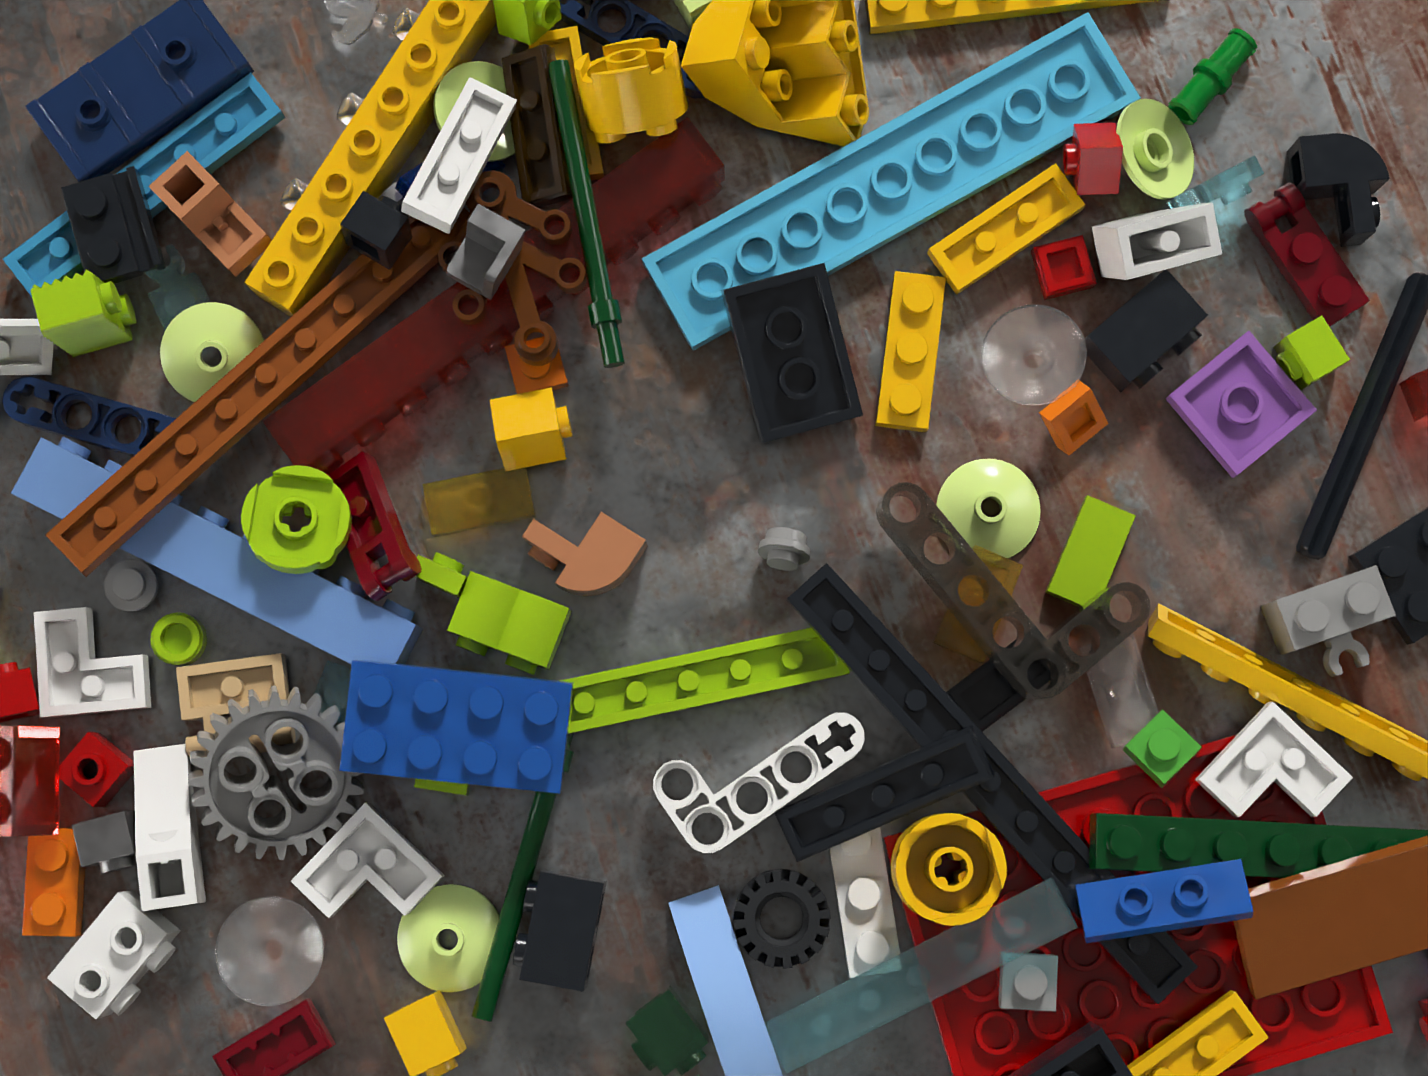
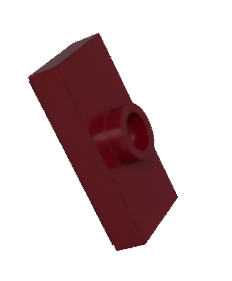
(278, 1045)

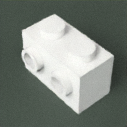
(114, 956)

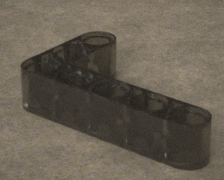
(998, 604)

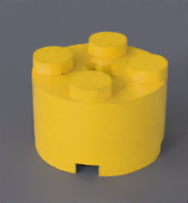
(632, 89)
(974, 885)

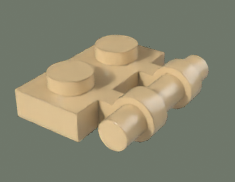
(209, 686)

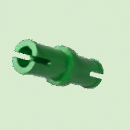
(1213, 76)

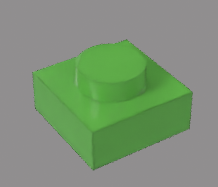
(1162, 748)

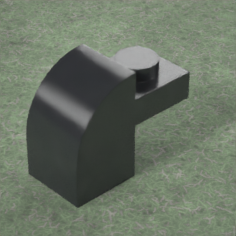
(1345, 170)

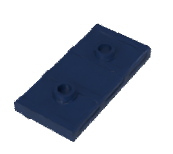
(139, 89)

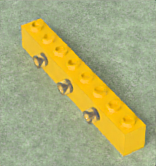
(369, 151)

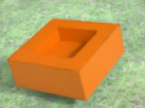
(532, 378)
(1074, 418)

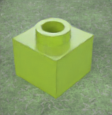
(526, 18)
(1310, 353)

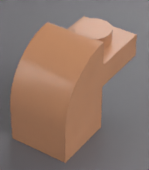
(210, 213)
(594, 566)

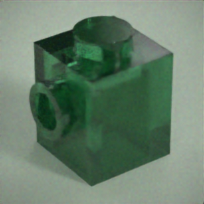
(667, 1034)

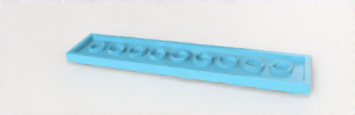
(896, 175)

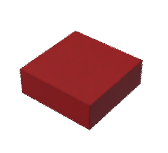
(1063, 267)

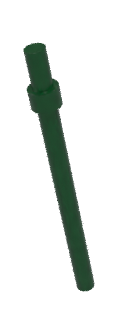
(604, 310)
(514, 900)

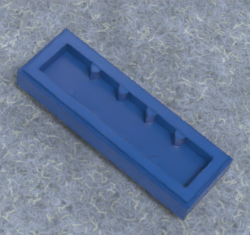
(1164, 901)

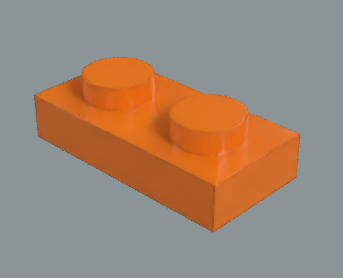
(53, 886)

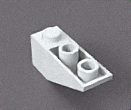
(166, 830)

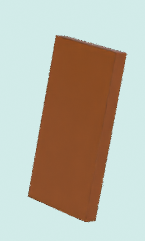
(1336, 918)

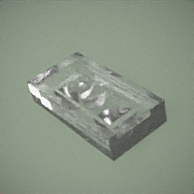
(1122, 691)

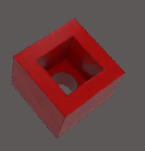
(1094, 158)
(16, 693)
(113, 769)

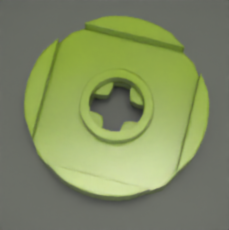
(278, 496)

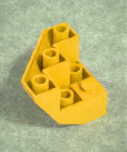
(782, 65)

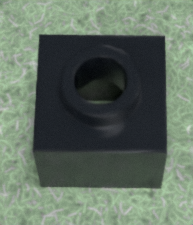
(377, 229)

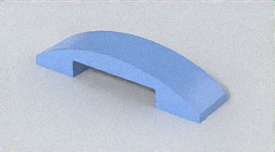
(724, 985)

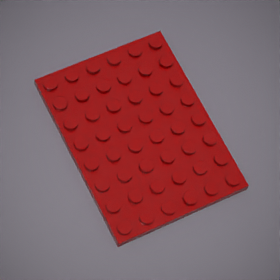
(1095, 988)

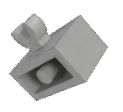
(1329, 615)

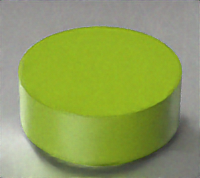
(178, 639)

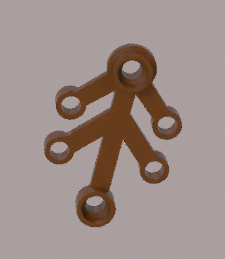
(512, 207)

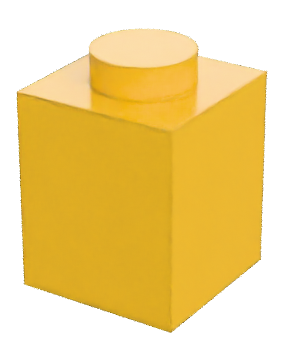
(530, 428)
(426, 1036)

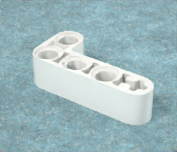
(766, 774)

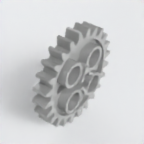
(235, 798)

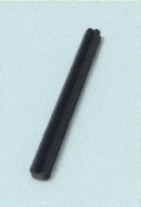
(1365, 418)

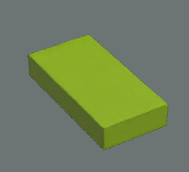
(1090, 552)

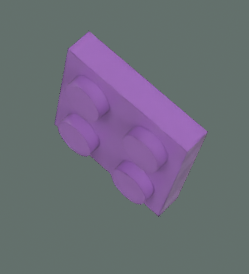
(1240, 404)

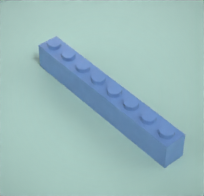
(224, 565)

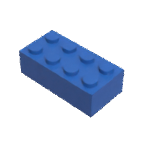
(456, 726)

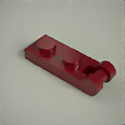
(1306, 256)
(374, 528)

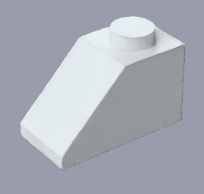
(1156, 241)

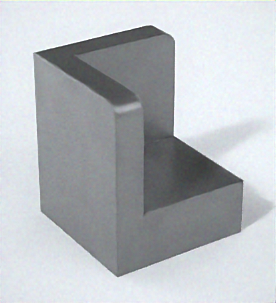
(486, 252)

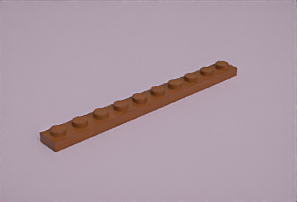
(242, 399)

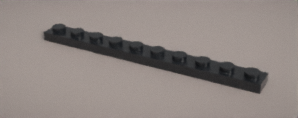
(1006, 799)

